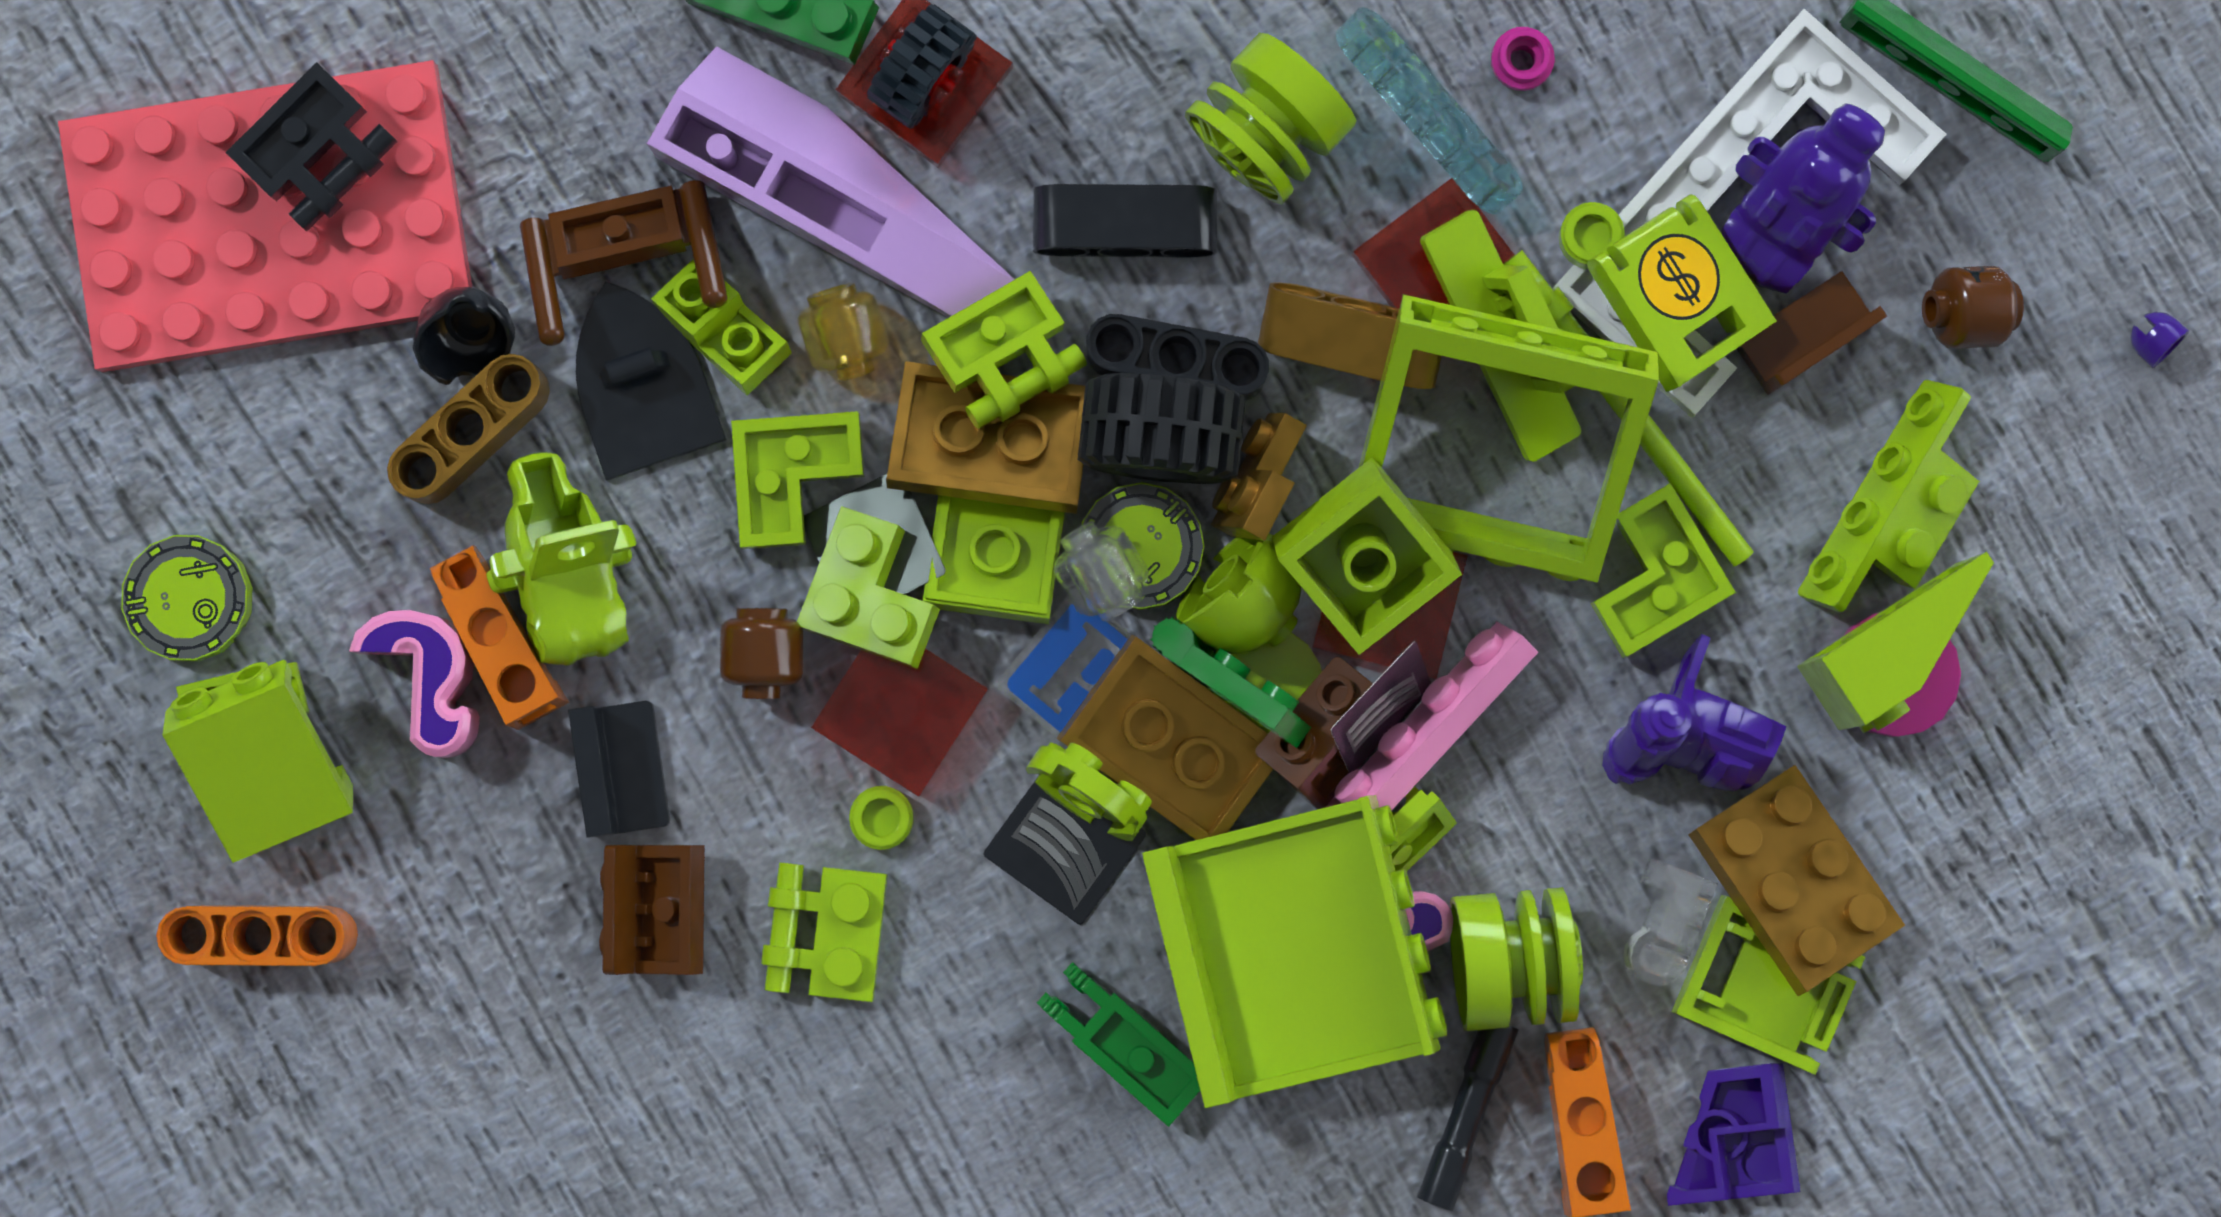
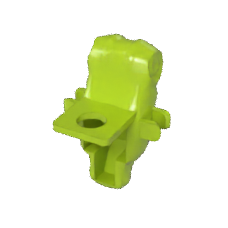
(561, 564)

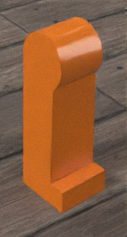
(496, 641)
(1584, 1125)

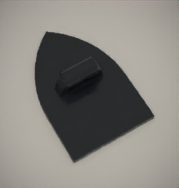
(640, 385)

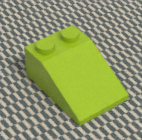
(1892, 654)

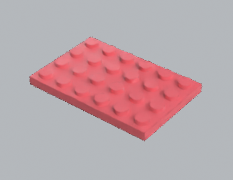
(202, 262)

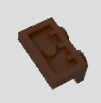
(1316, 763)

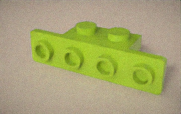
(1478, 281)
(1900, 506)

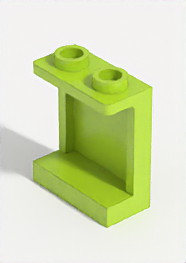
(256, 760)

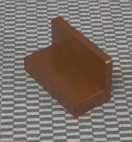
(1808, 332)

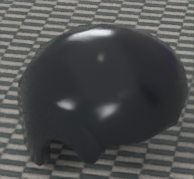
(461, 333)

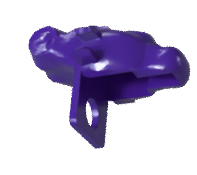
(1804, 197)

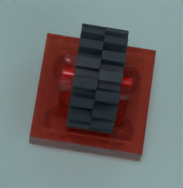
(924, 78)

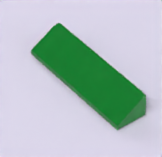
(1959, 77)

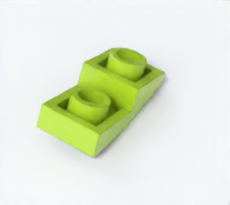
(727, 335)

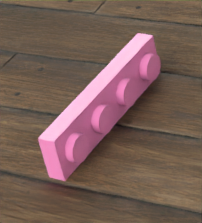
(1438, 722)

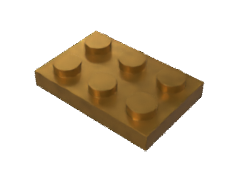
(1009, 462)
(1170, 741)
(1796, 880)

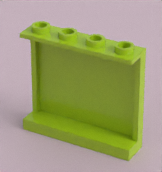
(1294, 950)

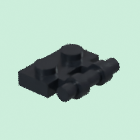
(298, 133)

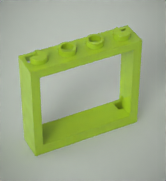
(1540, 354)

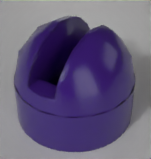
(2160, 340)

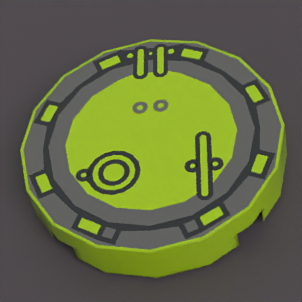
(1162, 532)
(186, 598)

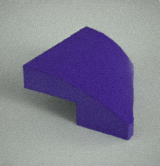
(1739, 1139)

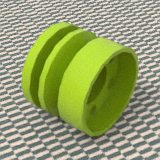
(1281, 107)
(1515, 959)

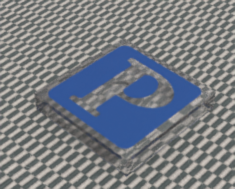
(1061, 665)

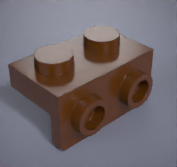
(653, 909)

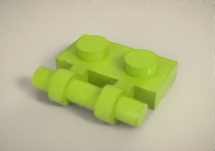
(993, 333)
(845, 934)

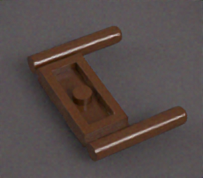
(615, 236)

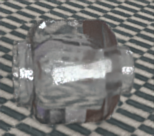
(1101, 571)

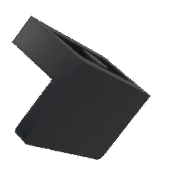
(619, 768)

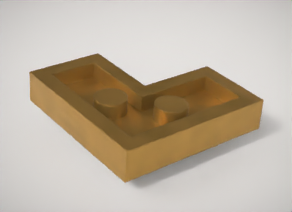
(1256, 496)

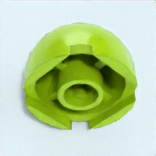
(1243, 600)

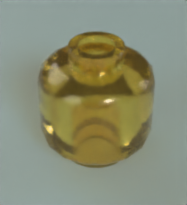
(843, 331)

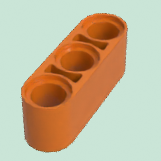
(227, 939)

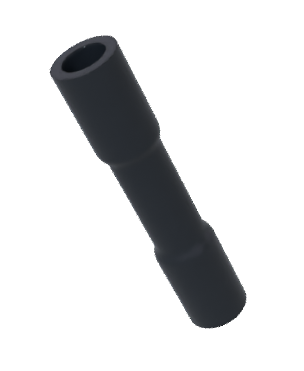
(1454, 1150)

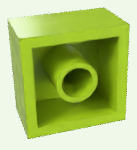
(1365, 556)

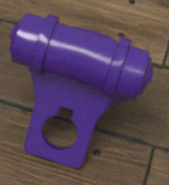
(1694, 732)

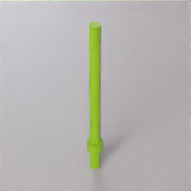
(1658, 446)

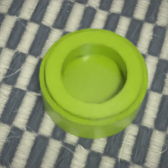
(1589, 231)
(881, 817)

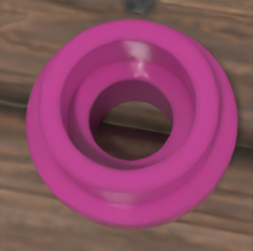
(1527, 40)

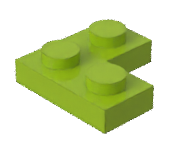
(773, 461)
(1677, 579)
(850, 597)

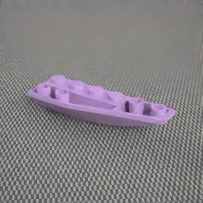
(818, 181)

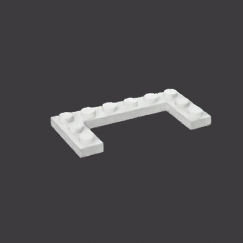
(1797, 69)

